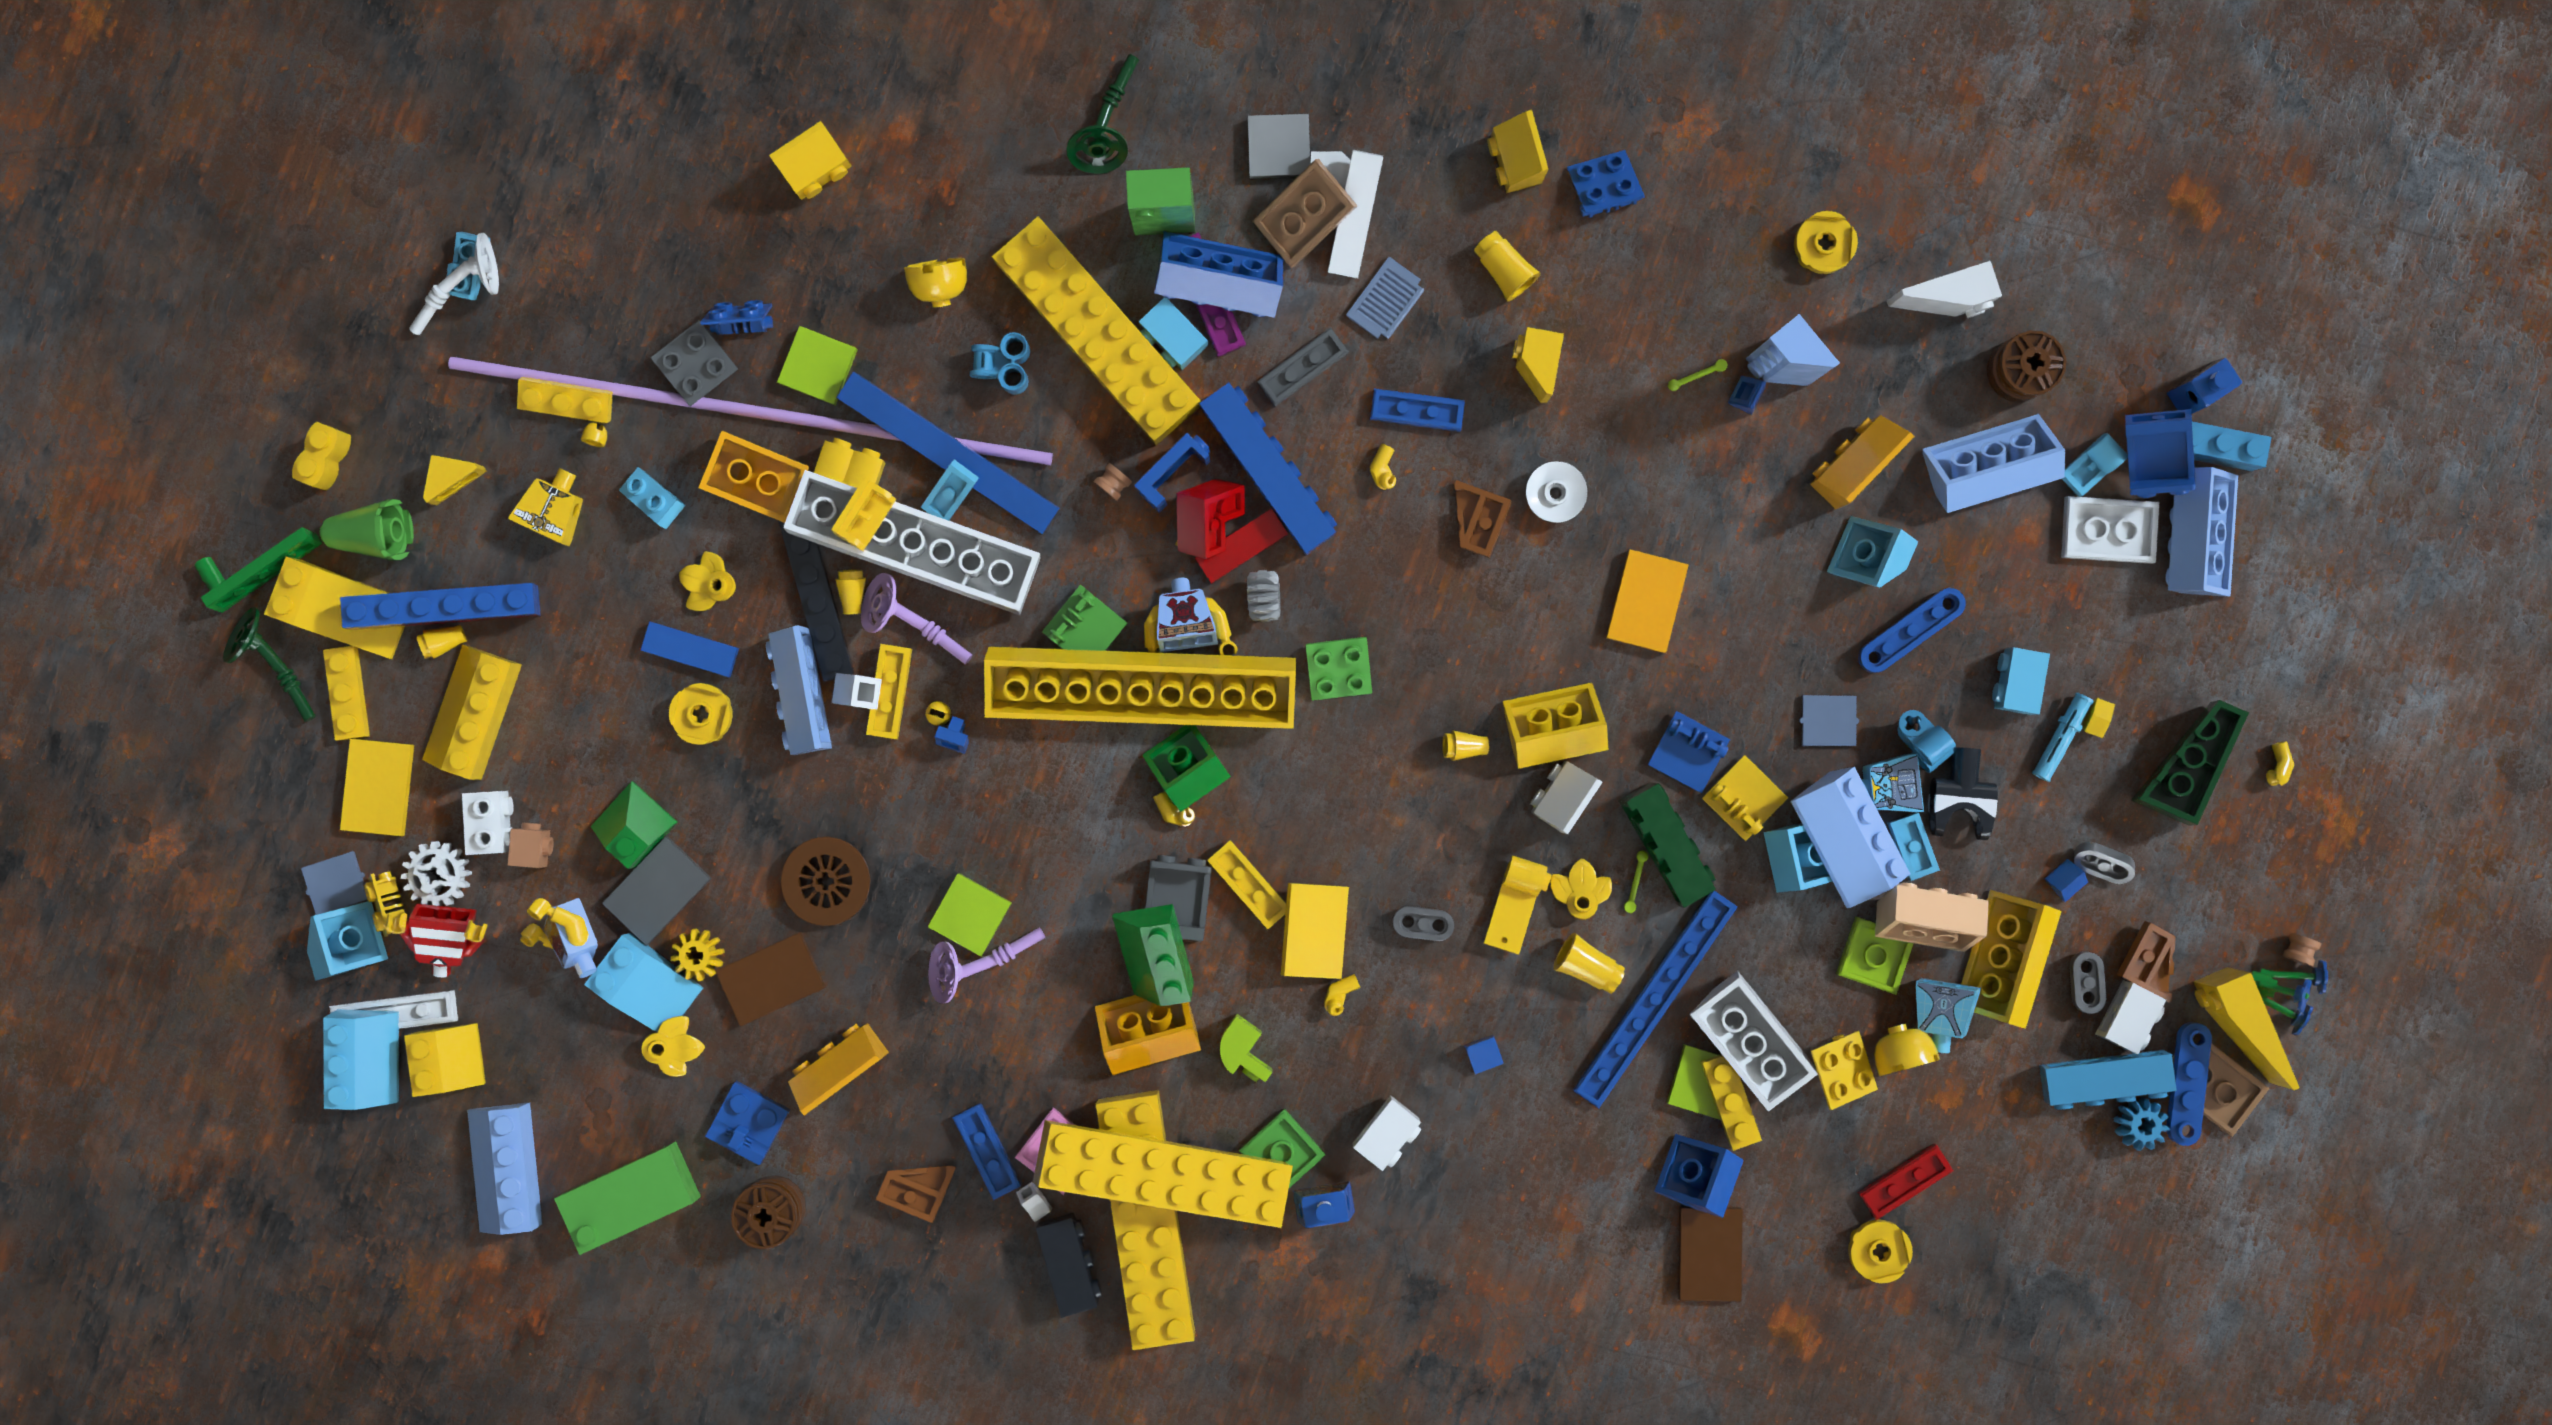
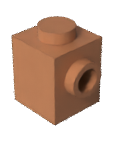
(530, 846)

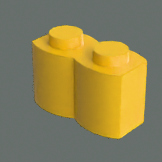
(320, 460)
(847, 465)

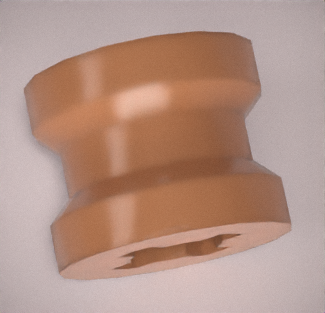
(1112, 481)
(2301, 949)

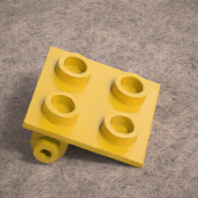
(1745, 798)
(374, 891)
(1844, 1069)

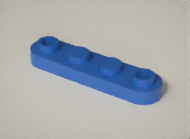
(1911, 630)
(2191, 1076)

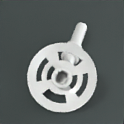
(481, 264)

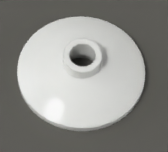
(1567, 480)

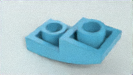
(464, 248)

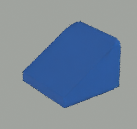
(1483, 1054)

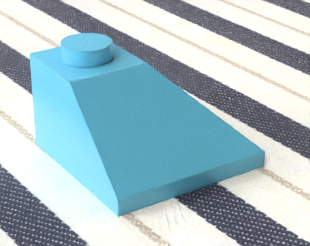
(1872, 552)
(344, 941)

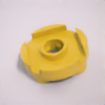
(1839, 231)
(686, 724)
(1895, 1260)

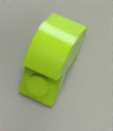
(1235, 1048)

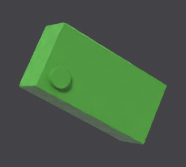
(1161, 201)
(627, 1198)

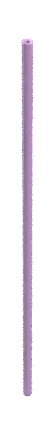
(735, 408)

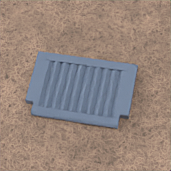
(1386, 299)

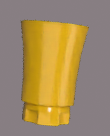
(1506, 265)
(1588, 964)

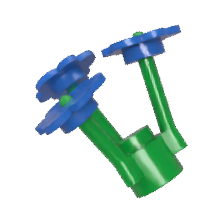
(2268, 987)

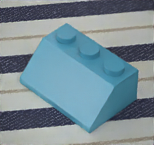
(361, 1059)

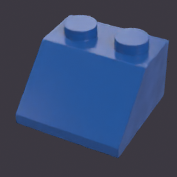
(1699, 1175)

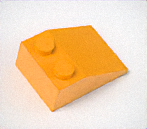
(752, 476)

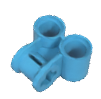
(1000, 363)
(1929, 742)

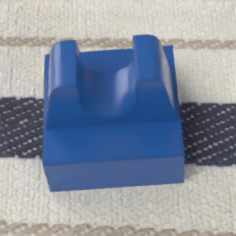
(953, 736)

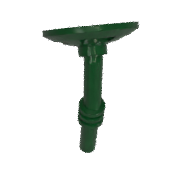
(1097, 140)
(248, 638)

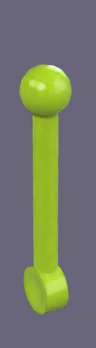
(1719, 366)
(1630, 906)

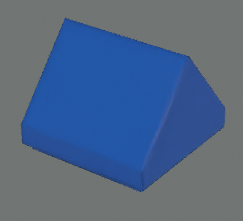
(1747, 394)
(2066, 880)

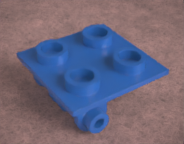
(1605, 183)
(725, 316)
(1689, 752)

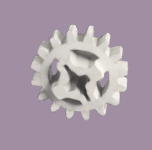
(441, 862)

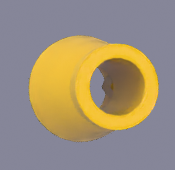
(851, 590)
(441, 640)
(1463, 745)

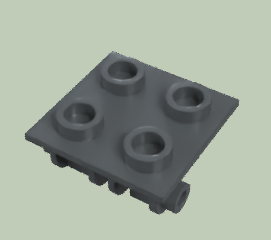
(694, 363)

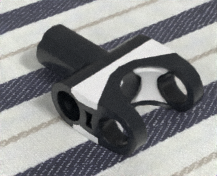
(1964, 793)

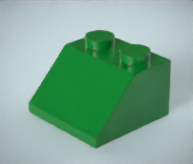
(1186, 766)

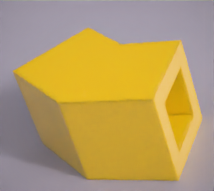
(2098, 717)

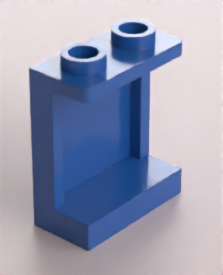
(2160, 453)
(1167, 465)

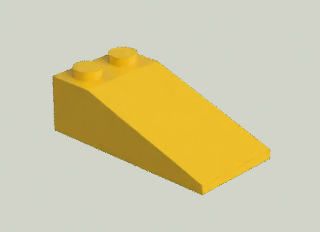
(311, 600)
(2239, 1010)

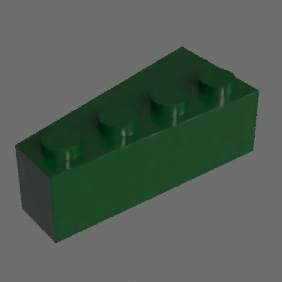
(2193, 767)
(1668, 843)

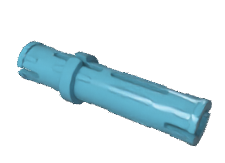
(2070, 724)

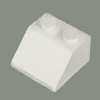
(1564, 796)

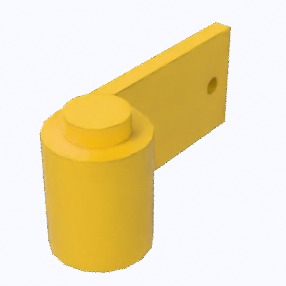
(1515, 903)

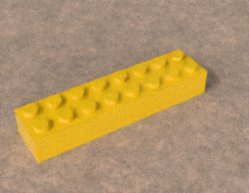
(1097, 330)
(1162, 1174)
(1148, 1239)

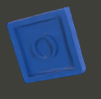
(747, 1123)

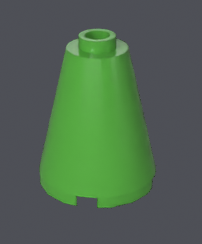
(372, 530)

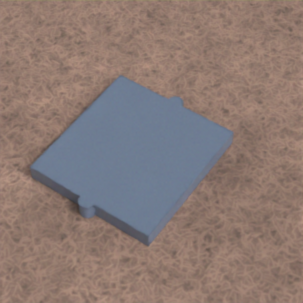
(1828, 720)
(335, 883)

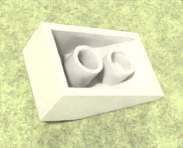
(1954, 294)

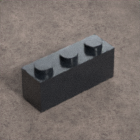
(1069, 1264)

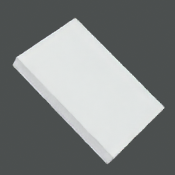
(2110, 529)

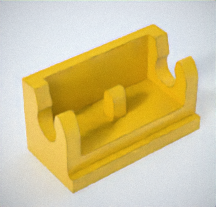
(863, 514)

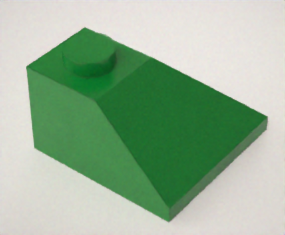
(633, 826)

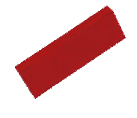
(1244, 545)
(1905, 1181)

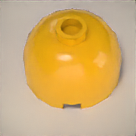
(937, 280)
(1904, 1050)

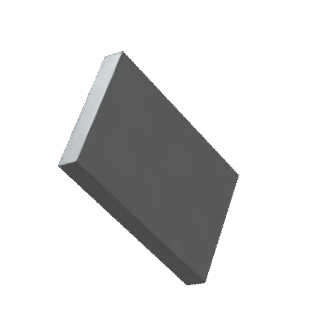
(657, 891)

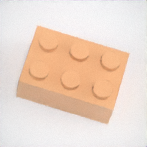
(1932, 917)

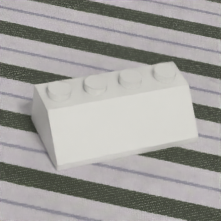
(1753, 1041)

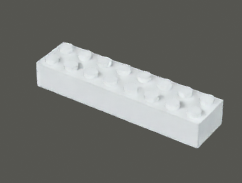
(919, 546)

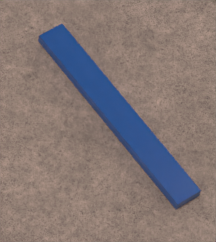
(944, 448)
(1654, 998)

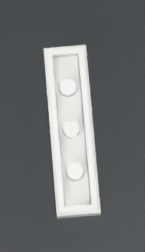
(1353, 230)
(413, 1009)

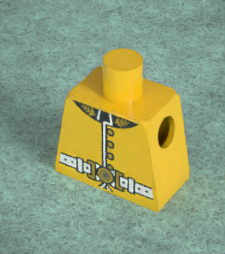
(550, 508)

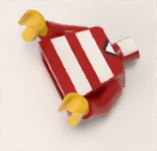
(439, 935)

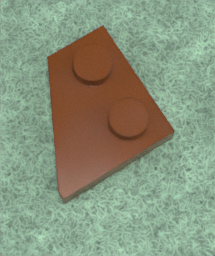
(1479, 518)
(2150, 960)
(916, 1190)

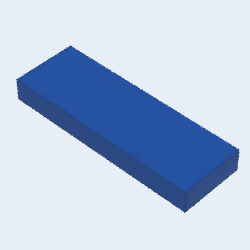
(1417, 410)
(689, 649)
(987, 1151)

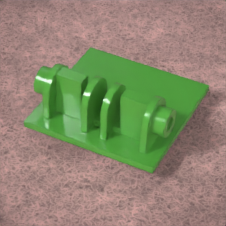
(1084, 623)
(1339, 668)

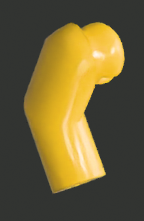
(1380, 470)
(2284, 766)
(1171, 813)
(1337, 992)

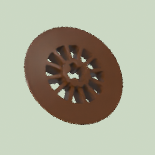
(793, 890)

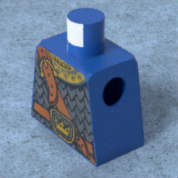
(2207, 384)
(1324, 1204)

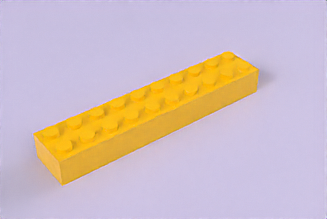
(1139, 687)

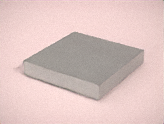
(1278, 145)

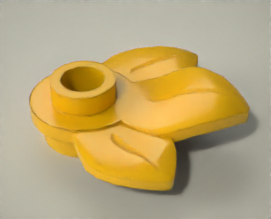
(703, 582)
(1581, 885)
(677, 1046)

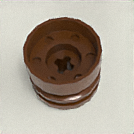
(2012, 375)
(780, 1199)

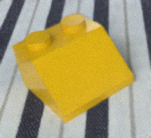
(1518, 152)
(811, 161)
(1538, 360)
(444, 1059)

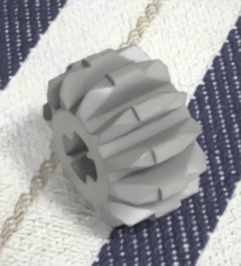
(1263, 595)

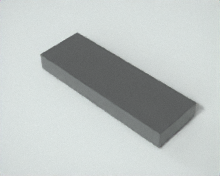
(1303, 367)

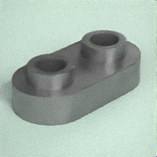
(2104, 862)
(1422, 923)
(2089, 981)

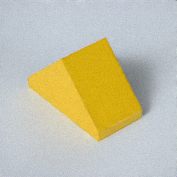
(447, 477)

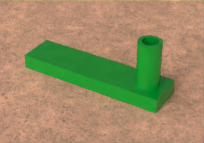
(228, 592)

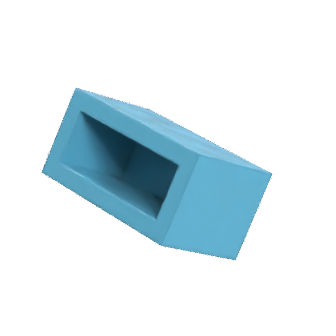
(1173, 334)
(2021, 681)

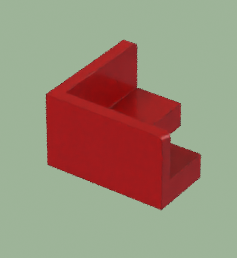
(1203, 516)

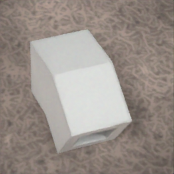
(1034, 1201)

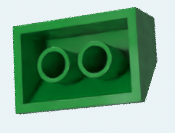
(1155, 955)

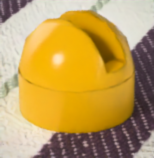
(594, 436)
(939, 706)

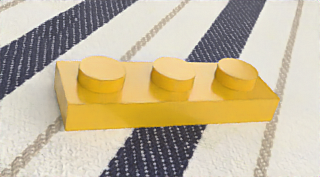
(564, 399)
(893, 670)
(346, 693)
(1248, 884)
(1731, 1102)

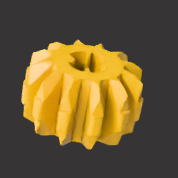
(702, 945)

